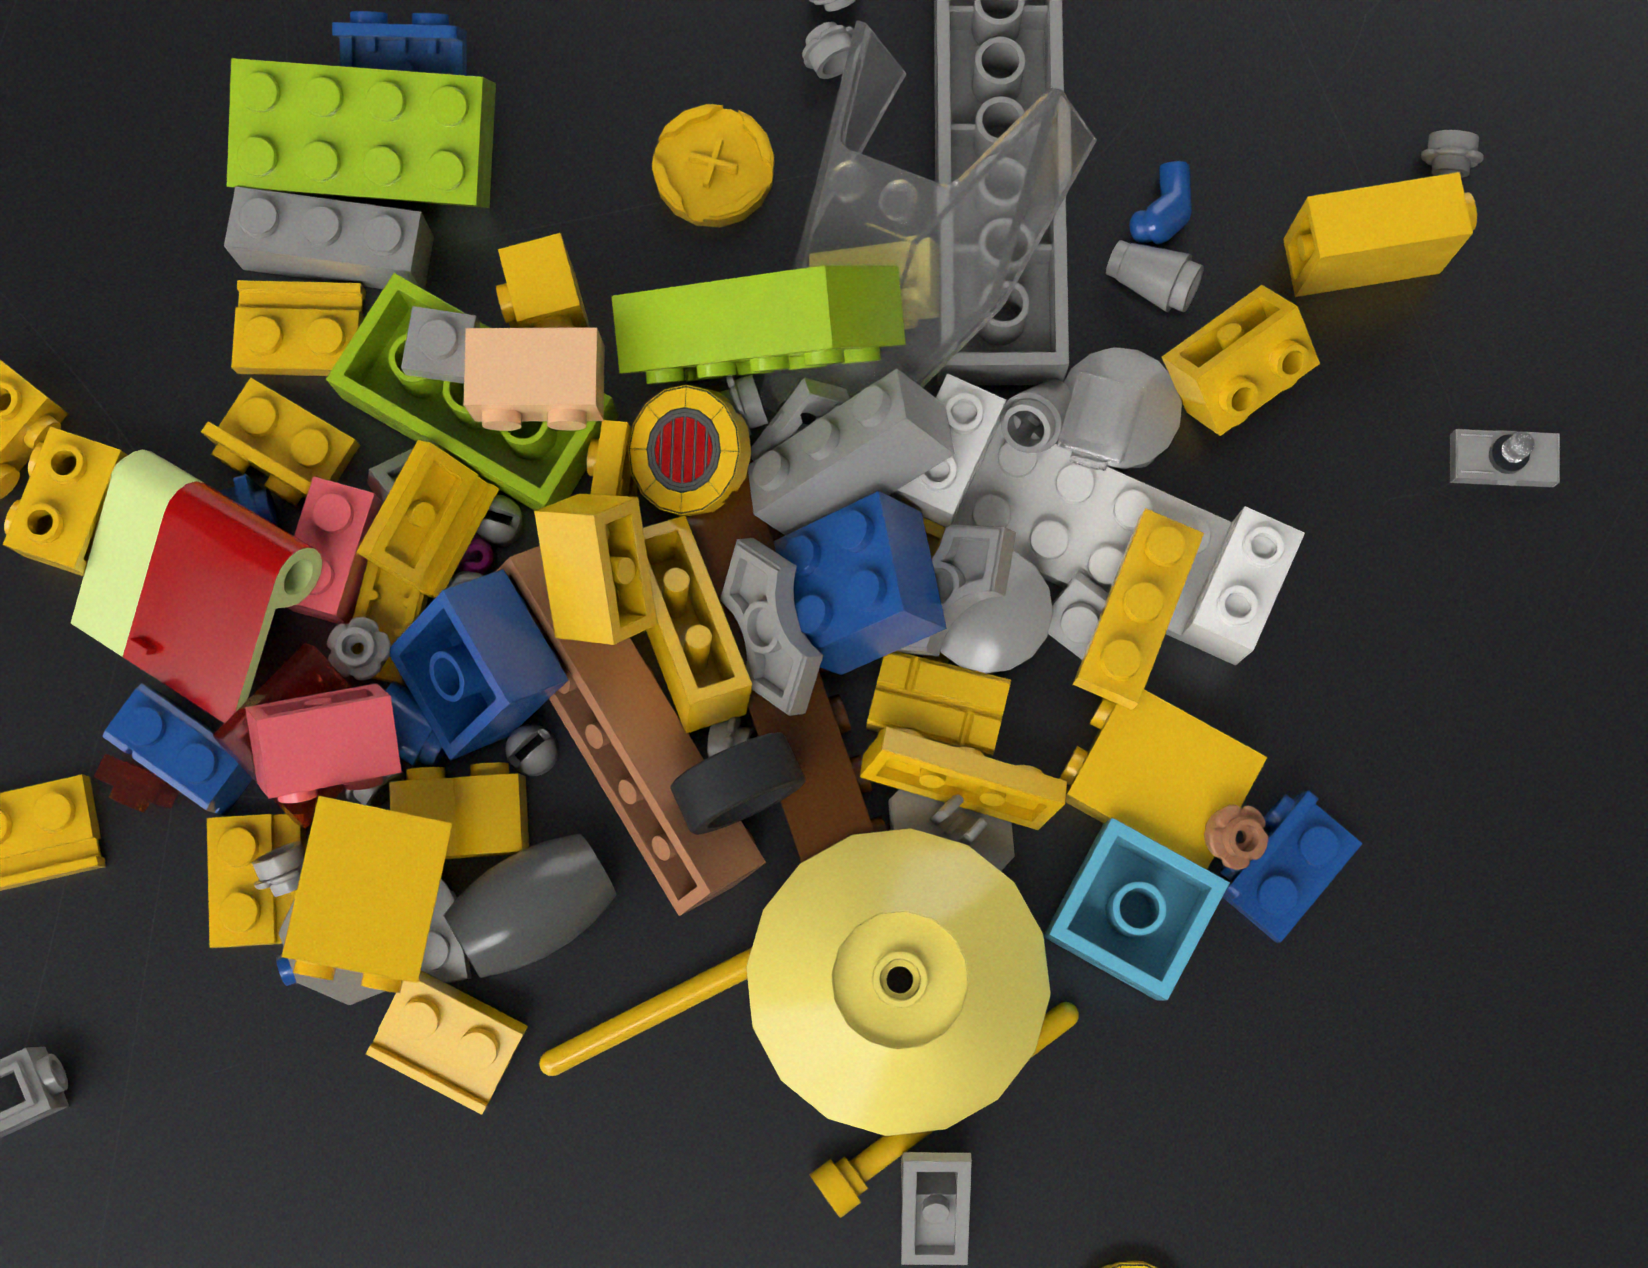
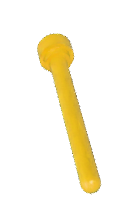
(645, 1015)
(846, 1179)

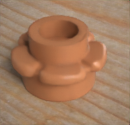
(1222, 831)

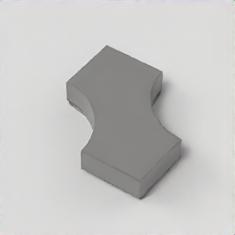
(968, 568)
(762, 600)

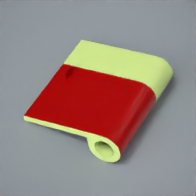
(188, 581)

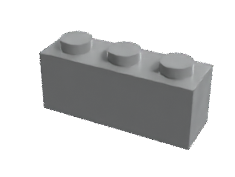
(327, 239)
(859, 448)

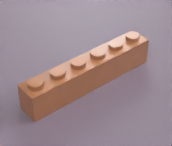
(636, 753)

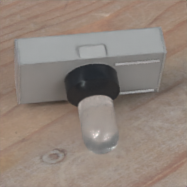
(796, 409)
(1505, 458)

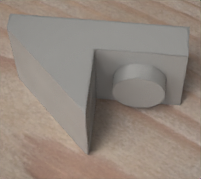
(935, 1208)

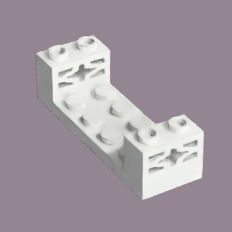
(1085, 517)

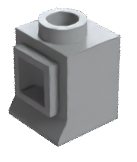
(41, 1083)

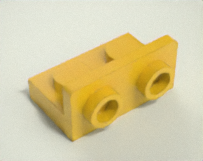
(279, 442)

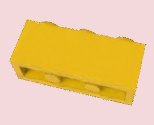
(692, 631)

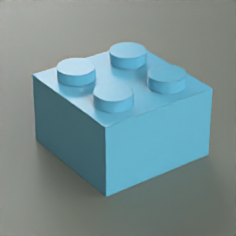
(1136, 909)

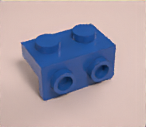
(423, 46)

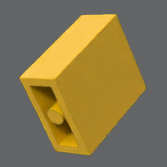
(1378, 233)
(1160, 773)
(366, 894)

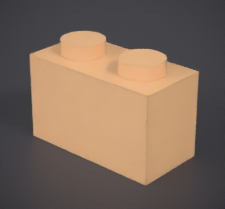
(534, 377)

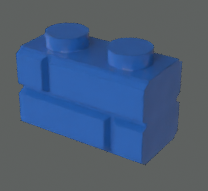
(178, 749)

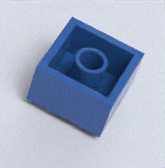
(864, 582)
(477, 663)

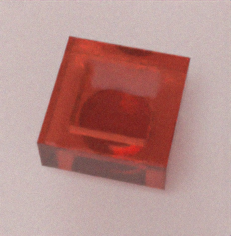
(134, 784)

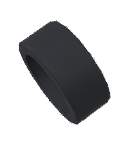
(737, 783)

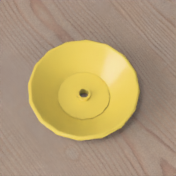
(882, 1054)

